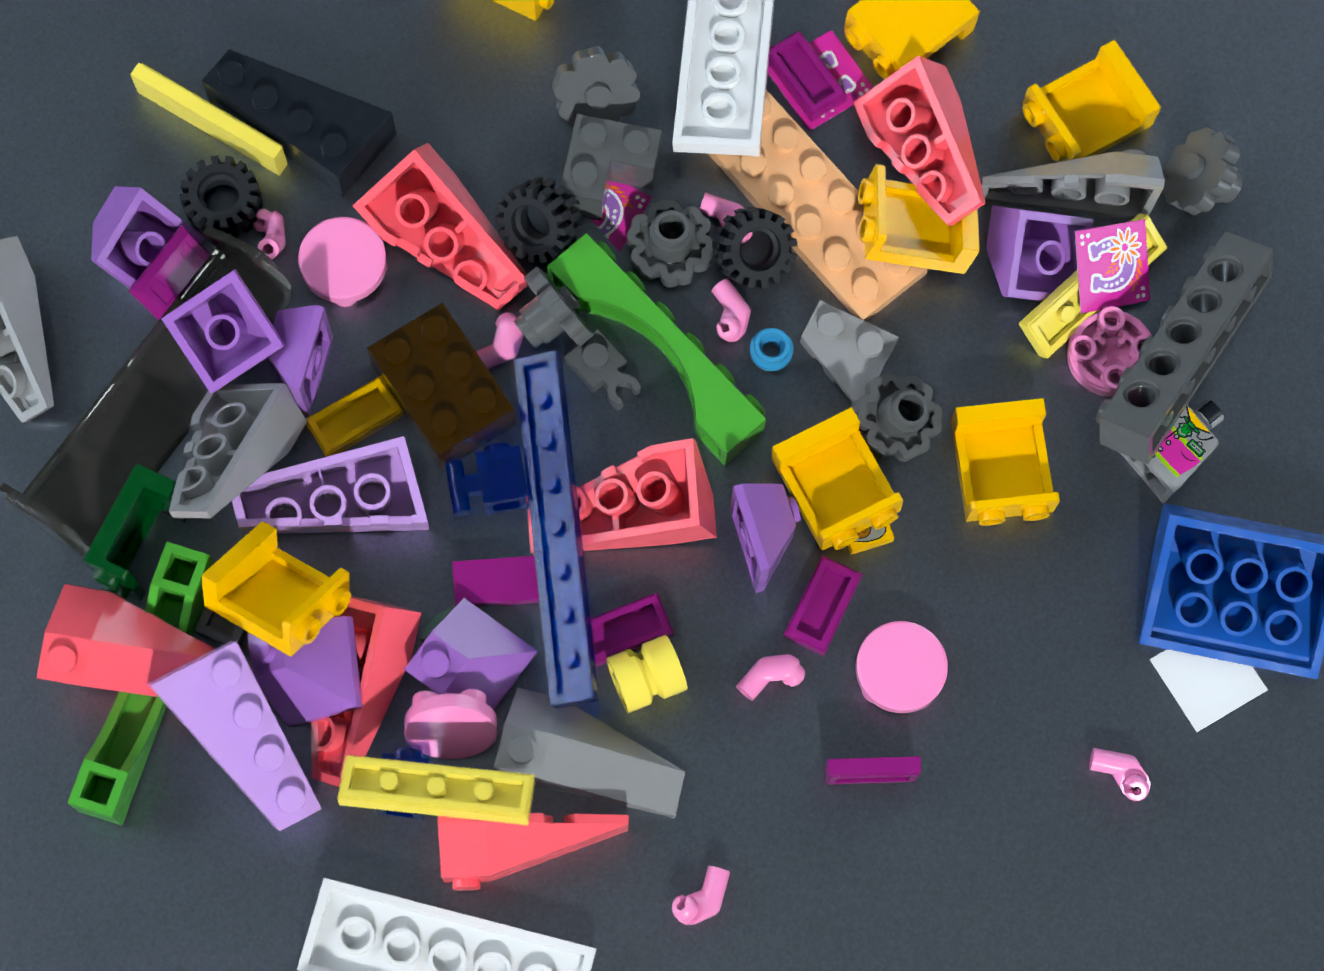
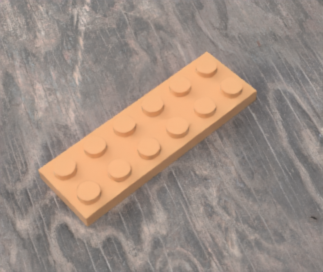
(823, 209)

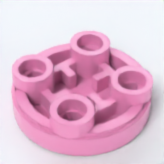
(342, 260)
(1104, 349)
(901, 667)
(450, 724)

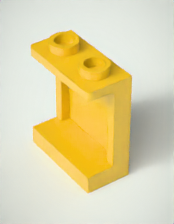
(903, 29)
(1091, 106)
(908, 232)
(1003, 461)
(836, 481)
(273, 592)

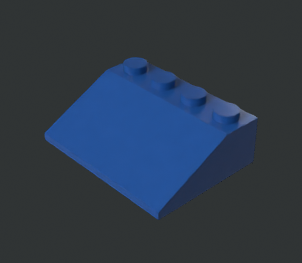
(1236, 591)

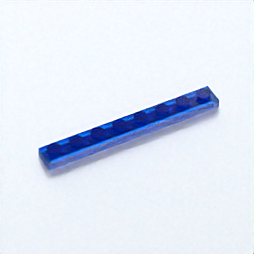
(556, 531)

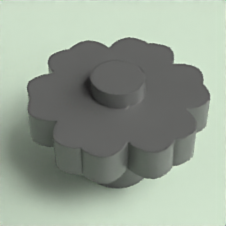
(596, 86)
(1203, 172)
(670, 243)
(550, 312)
(898, 416)

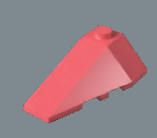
(926, 135)
(438, 221)
(647, 501)
(110, 643)
(383, 648)
(491, 850)

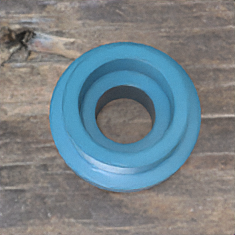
(772, 337)

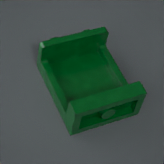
(127, 529)

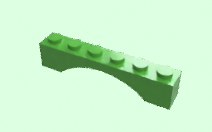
(722, 414)
(124, 743)

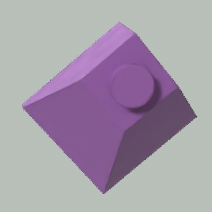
(132, 232)
(1032, 250)
(223, 331)
(305, 352)
(764, 527)
(471, 653)
(315, 680)

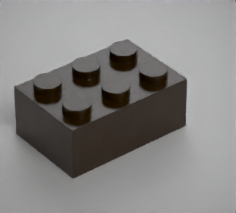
(442, 385)

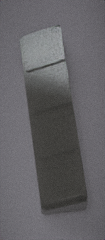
(139, 412)

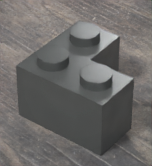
(607, 153)

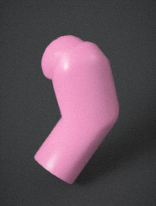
(719, 208)
(273, 225)
(735, 312)
(505, 343)
(1125, 770)
(705, 902)

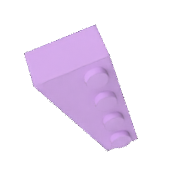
(338, 493)
(235, 725)

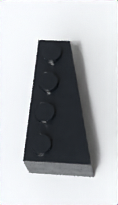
(317, 126)

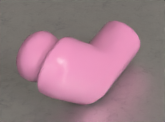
(771, 669)

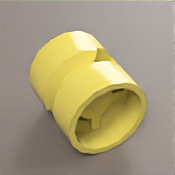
(647, 673)

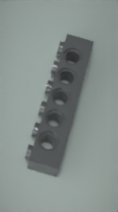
(1185, 347)

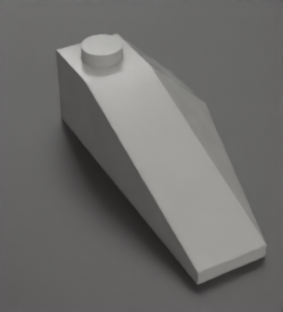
(1095, 185)
(23, 355)
(234, 442)
(584, 757)

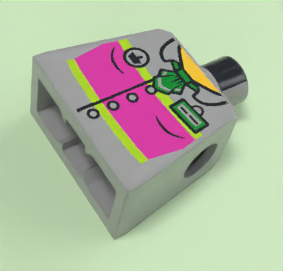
(1181, 451)

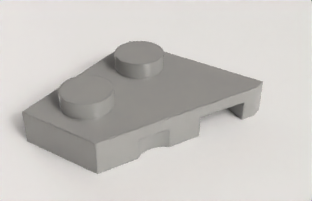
(847, 348)

